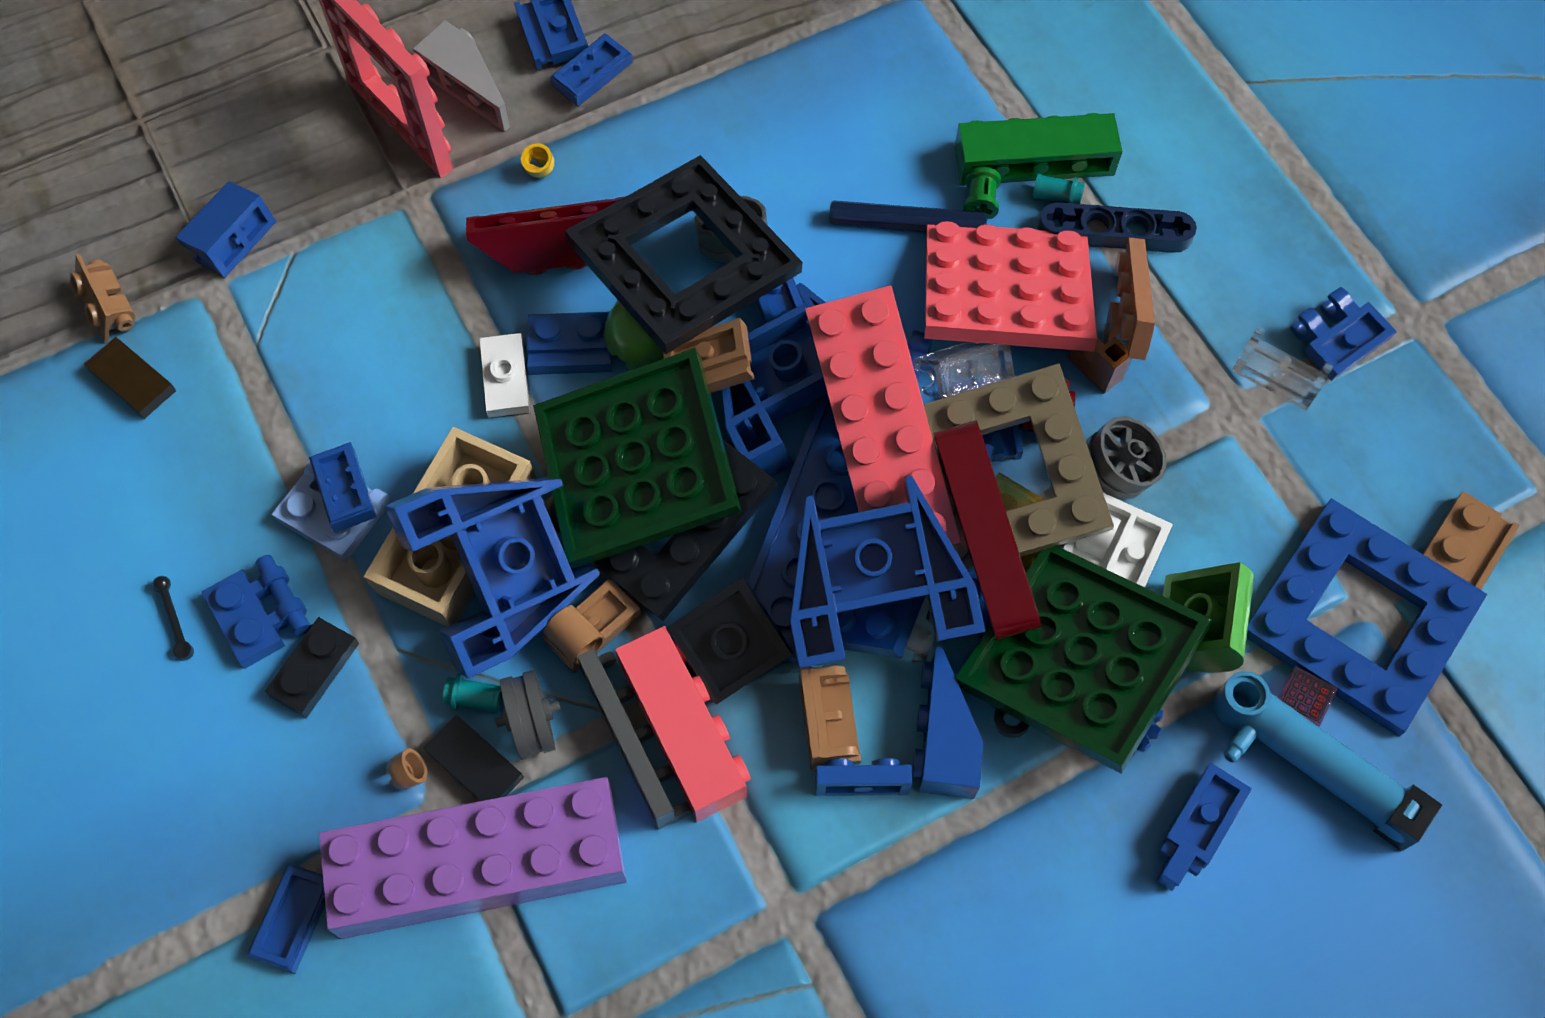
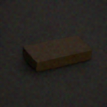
(130, 377)

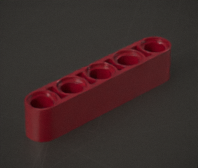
(987, 530)

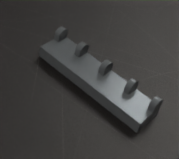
(628, 740)

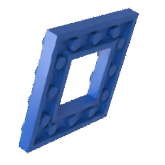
(1445, 601)

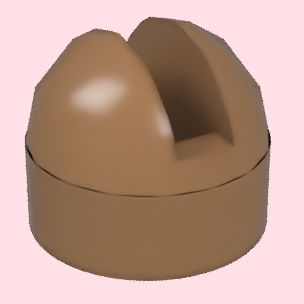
(406, 769)

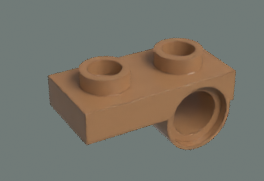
(590, 624)

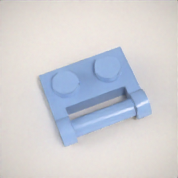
(305, 515)

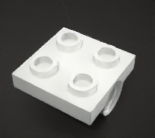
(1131, 545)

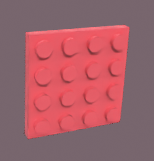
(1008, 287)

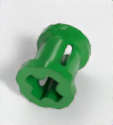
(981, 192)

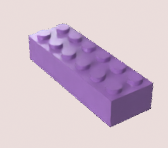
(470, 858)

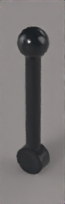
(182, 649)

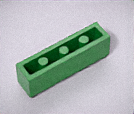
(1047, 146)

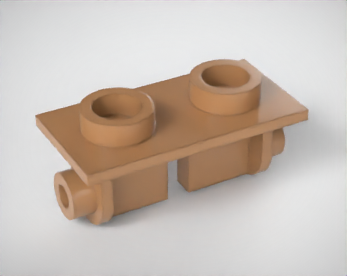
(94, 284)

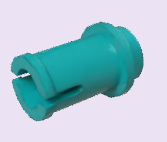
(1058, 189)
(471, 694)

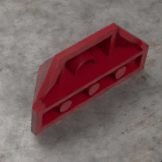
(532, 238)

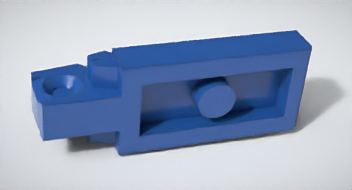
(1201, 825)

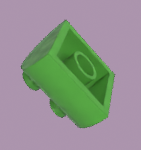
(1225, 598)

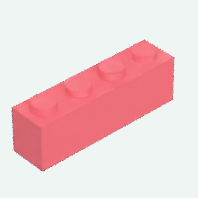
(682, 724)

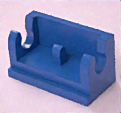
(227, 228)

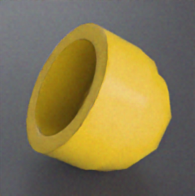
(542, 155)

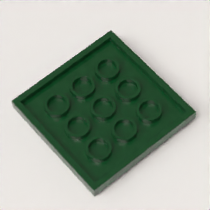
(636, 458)
(1096, 662)

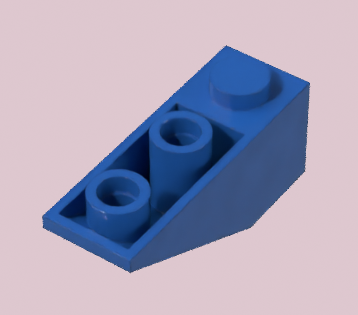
(951, 742)

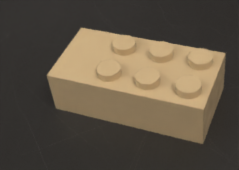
(434, 577)

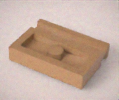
(723, 354)
(1470, 539)

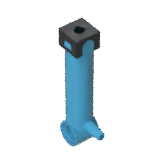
(1398, 812)

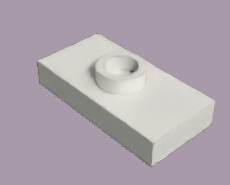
(504, 375)

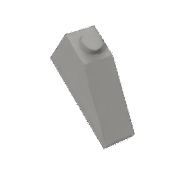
(461, 72)

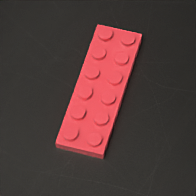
(878, 403)

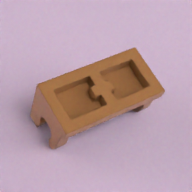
(828, 715)

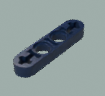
(1116, 220)

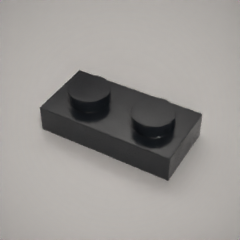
(312, 667)

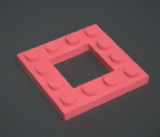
(409, 105)

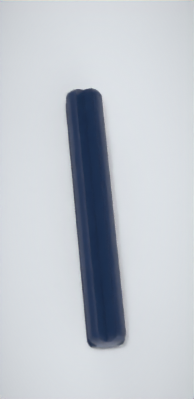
(900, 216)

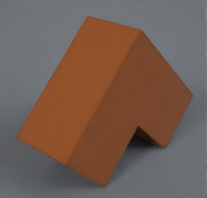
(1105, 365)

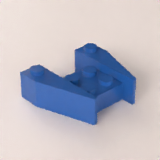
(784, 381)
(508, 556)
(875, 562)

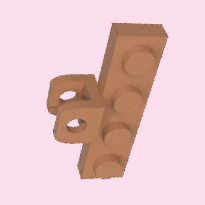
(1135, 312)

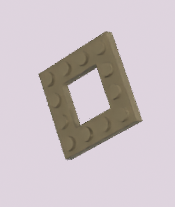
(1043, 399)

